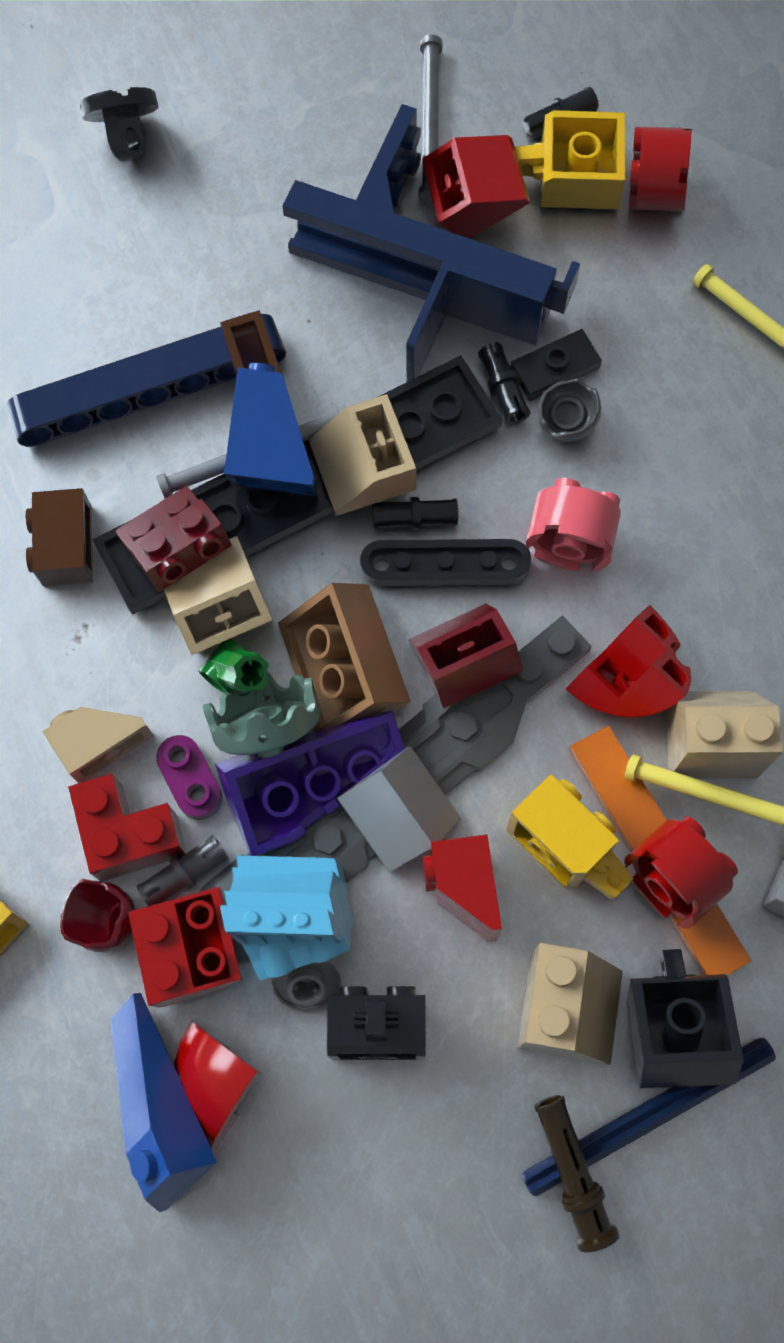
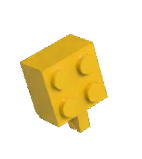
(578, 159)
(569, 838)

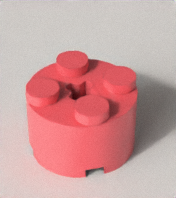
(574, 526)

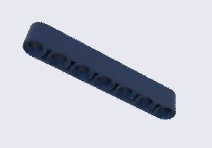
(127, 386)

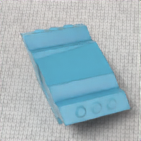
(288, 911)

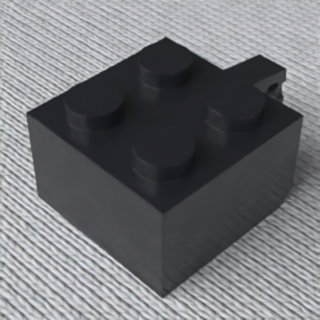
(376, 1025)
(683, 1027)

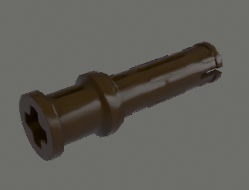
(581, 1195)

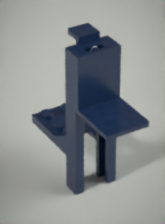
(418, 259)

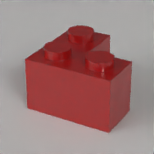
(122, 841)

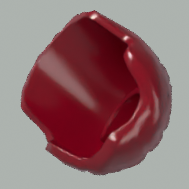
(96, 915)

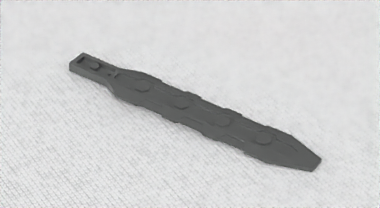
(449, 745)

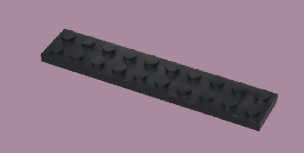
(436, 417)

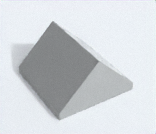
(399, 809)

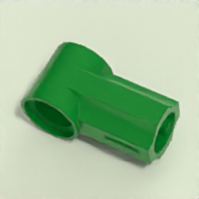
(235, 669)

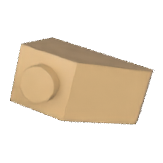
(93, 739)

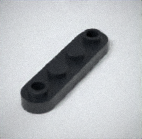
(445, 562)

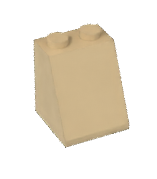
(723, 734)
(570, 1004)

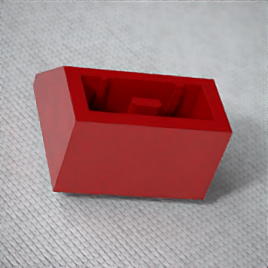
(475, 183)
(184, 948)

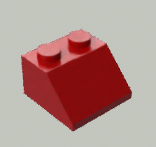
(465, 883)

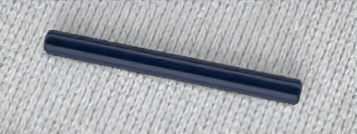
(644, 1119)

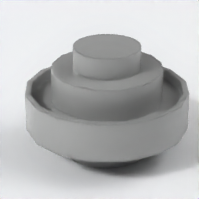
(308, 985)

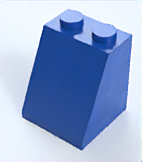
(265, 437)

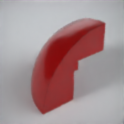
(636, 671)
(212, 1080)

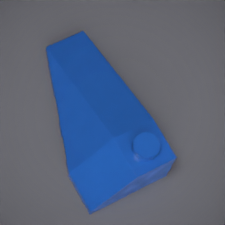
(158, 1123)

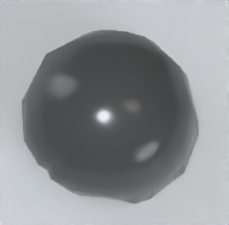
(569, 410)

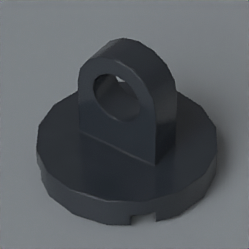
(121, 118)

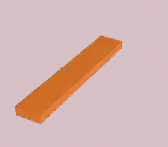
(635, 818)

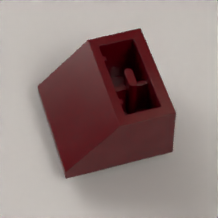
(467, 654)

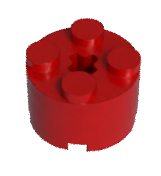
(659, 169)
(681, 871)

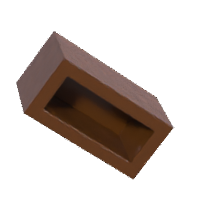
(60, 537)

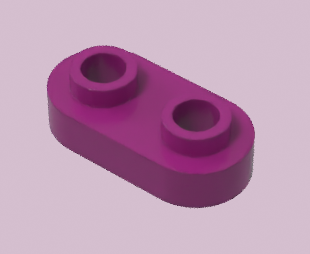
(187, 776)

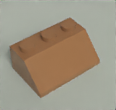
(347, 654)

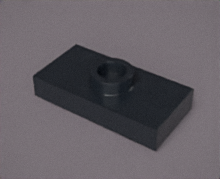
(556, 362)

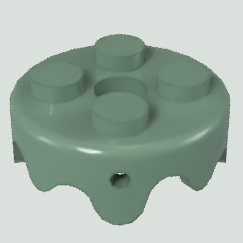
(264, 723)

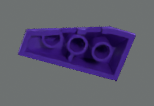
(288, 792)

